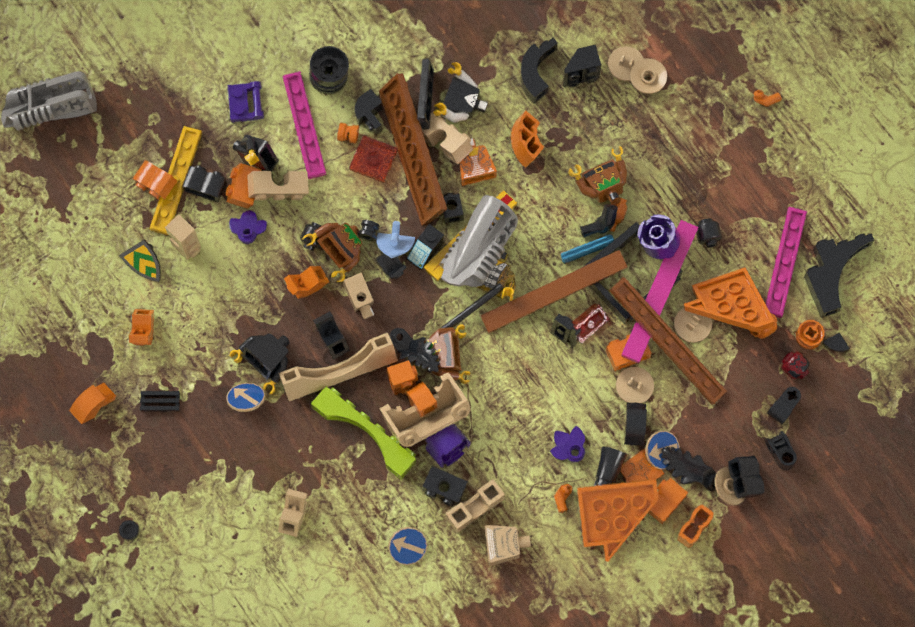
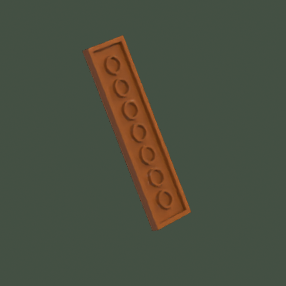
(412, 149)

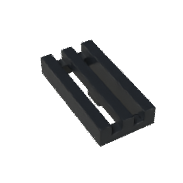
(143, 408)

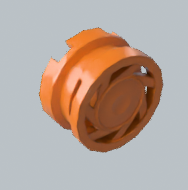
(810, 334)

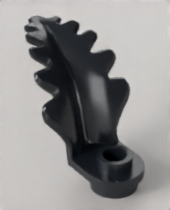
(415, 350)
(690, 469)

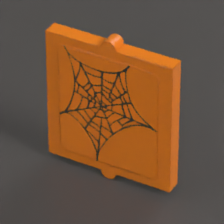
(640, 469)

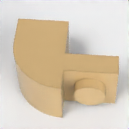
(293, 512)

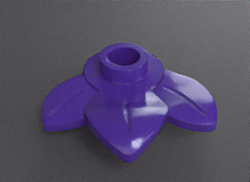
(247, 224)
(567, 443)

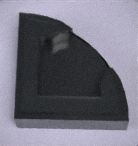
(836, 343)

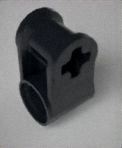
(783, 406)
(779, 447)

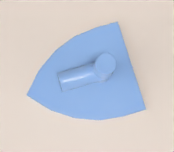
(394, 244)

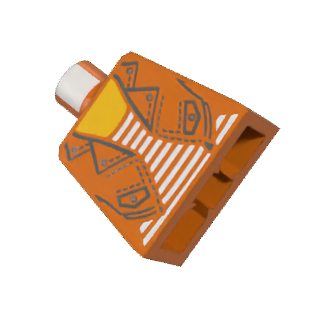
(477, 165)

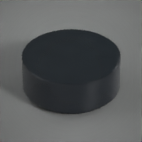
(129, 530)

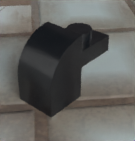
(365, 109)
(331, 335)
(635, 424)

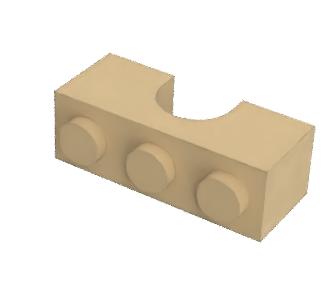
(455, 145)
(262, 187)
(183, 237)
(475, 507)

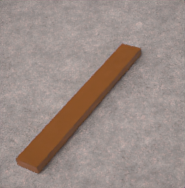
(554, 291)
(667, 340)

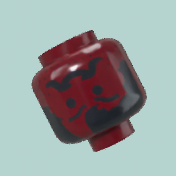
(795, 365)

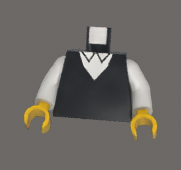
(461, 97)

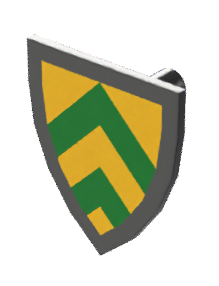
(143, 260)

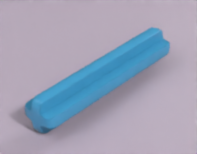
(586, 249)

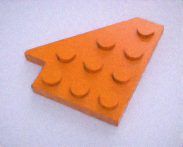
(731, 300)
(614, 511)

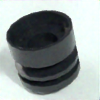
(328, 60)

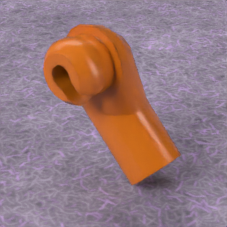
(765, 100)
(561, 496)

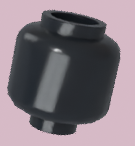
(309, 229)
(708, 232)

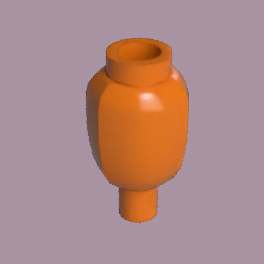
(621, 212)

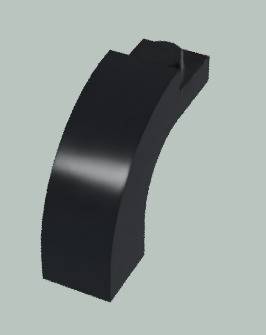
(531, 82)

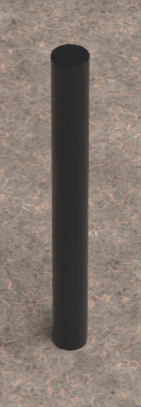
(474, 306)

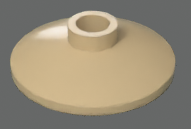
(648, 68)
(724, 487)

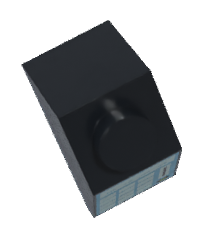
(426, 247)

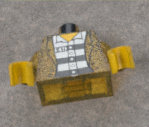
(501, 274)

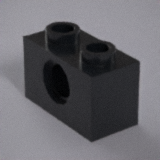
(438, 477)

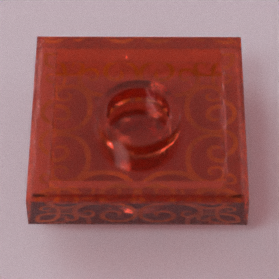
(373, 159)

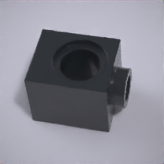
(455, 215)

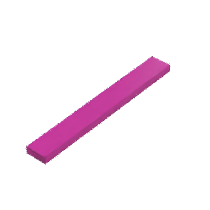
(660, 291)

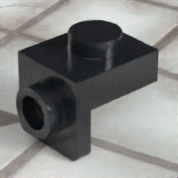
(390, 266)

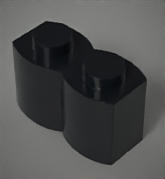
(204, 183)
(746, 477)

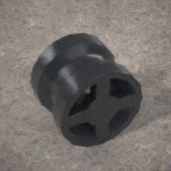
(368, 230)

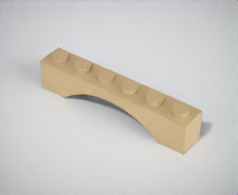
(304, 381)

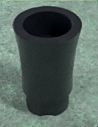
(609, 466)

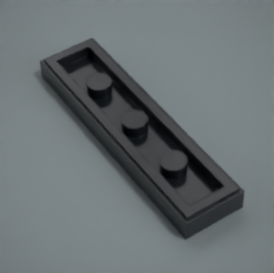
(425, 94)

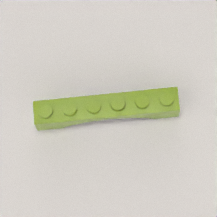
(332, 407)

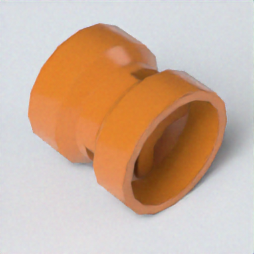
(348, 133)

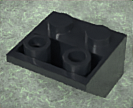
(582, 67)

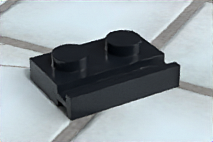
(564, 330)

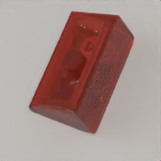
(590, 321)

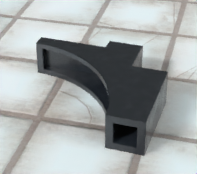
(824, 280)

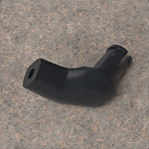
(603, 223)

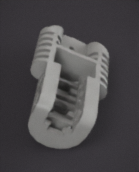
(49, 101)
(476, 247)

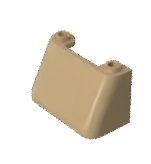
(411, 428)

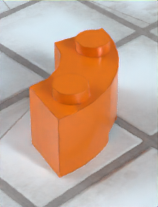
(525, 138)

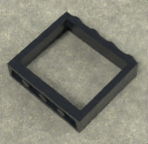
(605, 296)

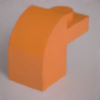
(307, 282)
(142, 327)
(421, 399)
(91, 401)

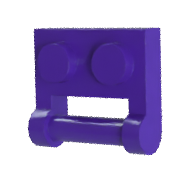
(239, 102)

